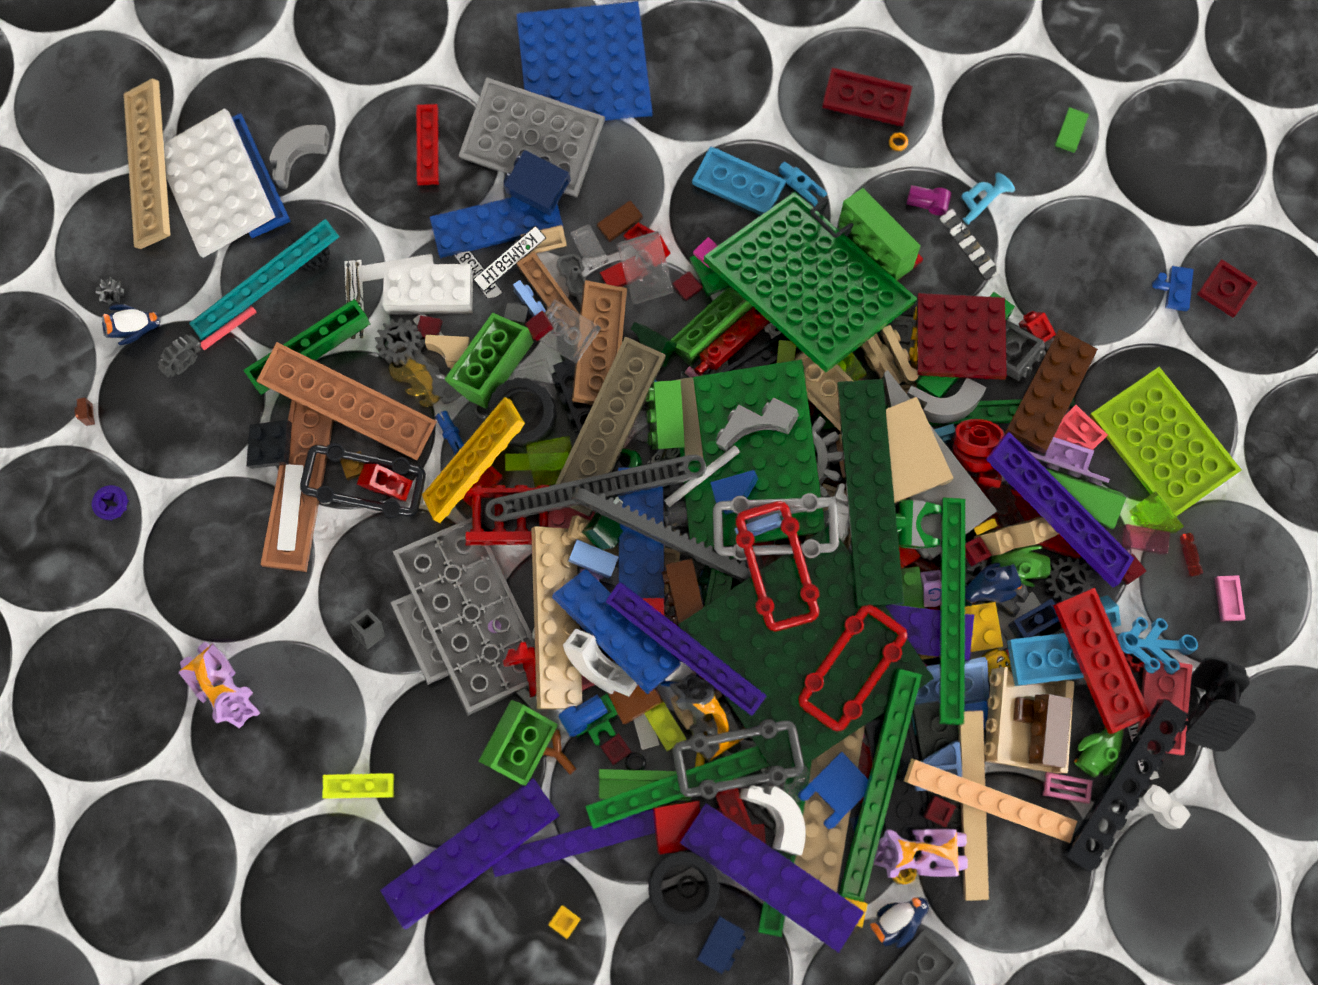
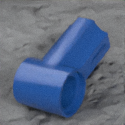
(577, 718)

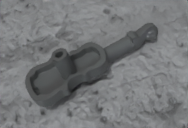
(570, 267)

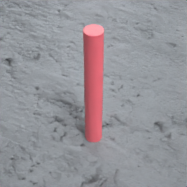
(227, 327)

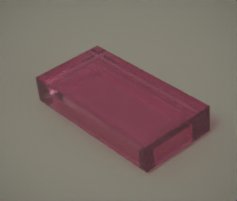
(1145, 539)

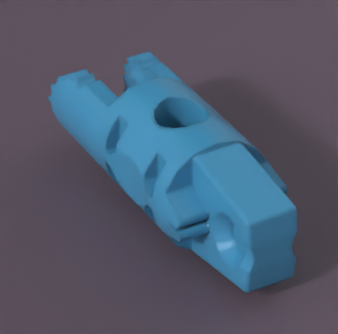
(801, 183)

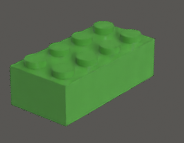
(878, 234)

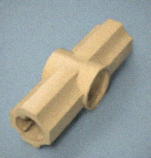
(880, 358)

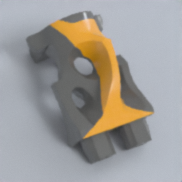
(701, 699)

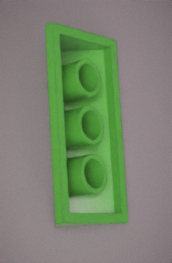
(710, 325)
(1099, 501)

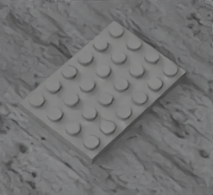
(518, 120)

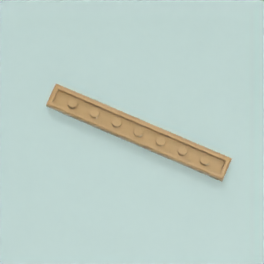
(973, 819)

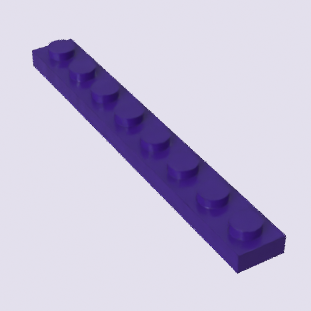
(686, 648)
(575, 843)

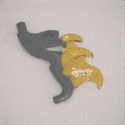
(425, 380)

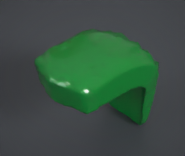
(635, 458)

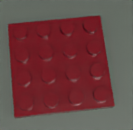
(961, 336)

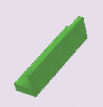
(620, 781)

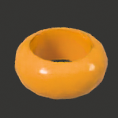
(901, 136)

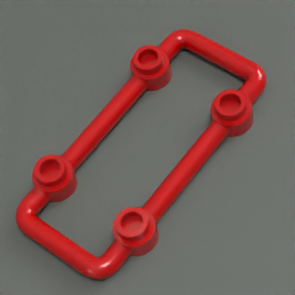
(764, 604)
(814, 681)

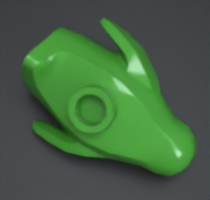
(1027, 563)
(1099, 752)

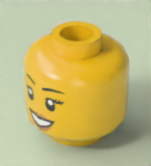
(997, 659)

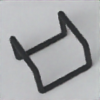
(823, 204)

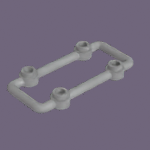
(808, 502)

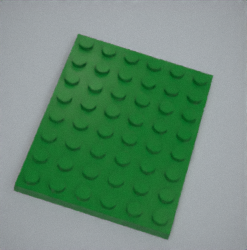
(809, 283)
(782, 461)

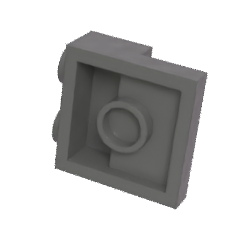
(1022, 351)

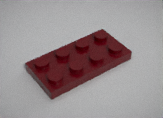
(867, 97)

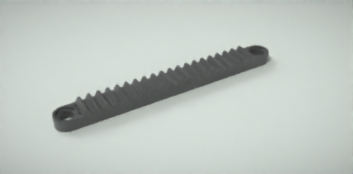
(610, 484)
(662, 535)

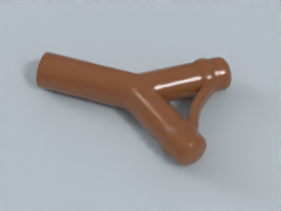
(557, 753)

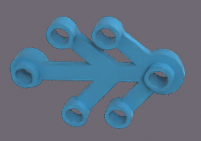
(1133, 645)

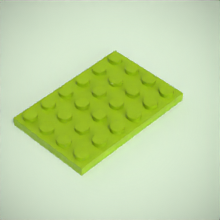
(1165, 442)

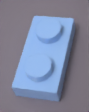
(525, 295)

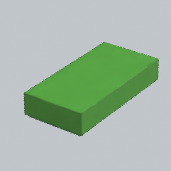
(1071, 130)

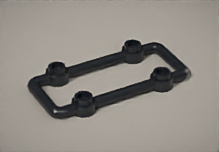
(336, 453)

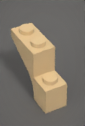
(1017, 535)

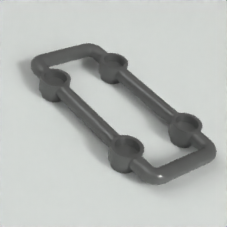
(776, 774)

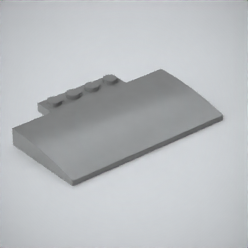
(448, 615)

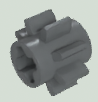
(109, 291)

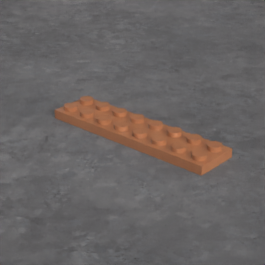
(346, 401)
(308, 429)

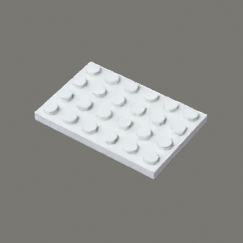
(215, 183)

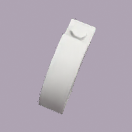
(595, 666)
(787, 815)

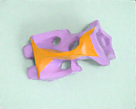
(224, 697)
(942, 850)

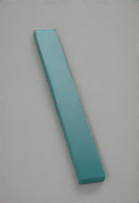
(264, 279)

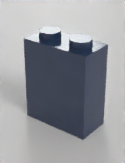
(536, 182)

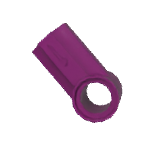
(934, 200)

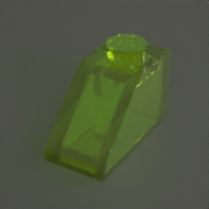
(1155, 514)

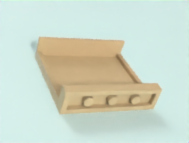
(914, 451)
(1010, 740)

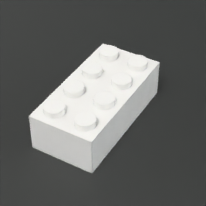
(428, 289)

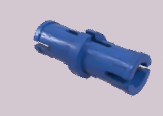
(450, 431)

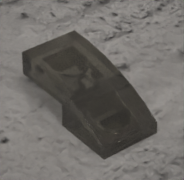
(1004, 503)

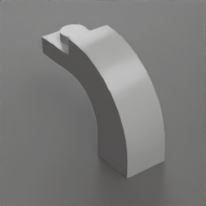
(292, 146)
(951, 408)

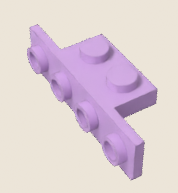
(1070, 457)

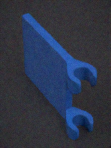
(839, 786)

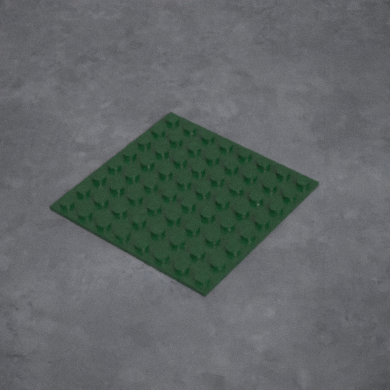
(782, 659)

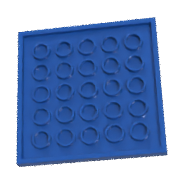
(587, 58)

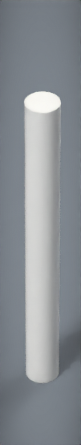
(691, 484)

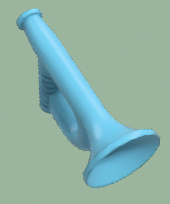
(1001, 185)

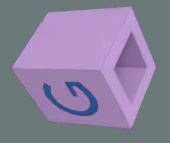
(931, 588)

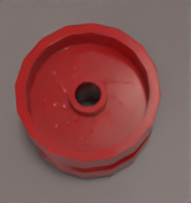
(974, 442)

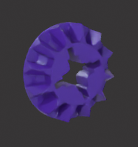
(108, 493)

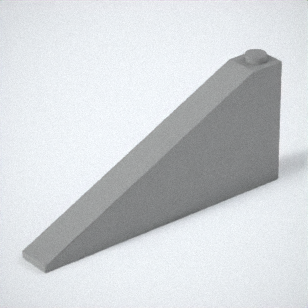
(962, 486)

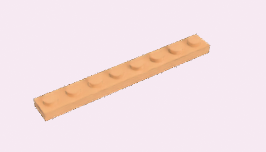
(990, 800)

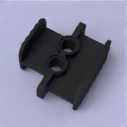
(1219, 716)

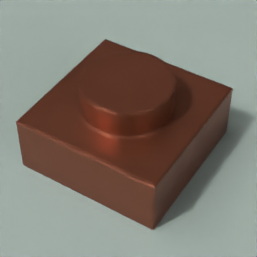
(84, 411)

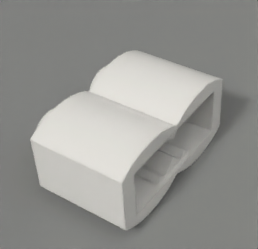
(1166, 811)

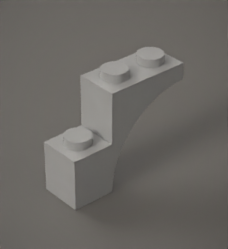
(742, 421)

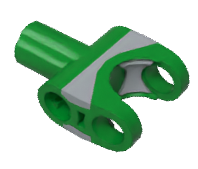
(909, 524)

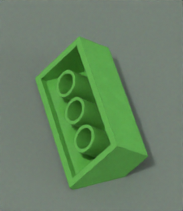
(489, 359)

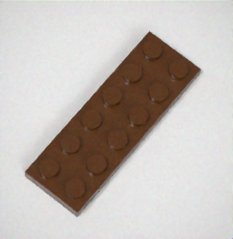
(1051, 391)

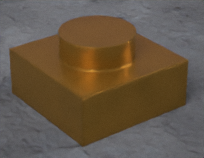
(352, 468)

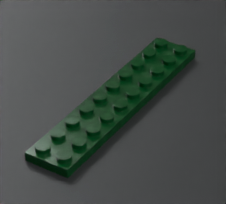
(870, 493)

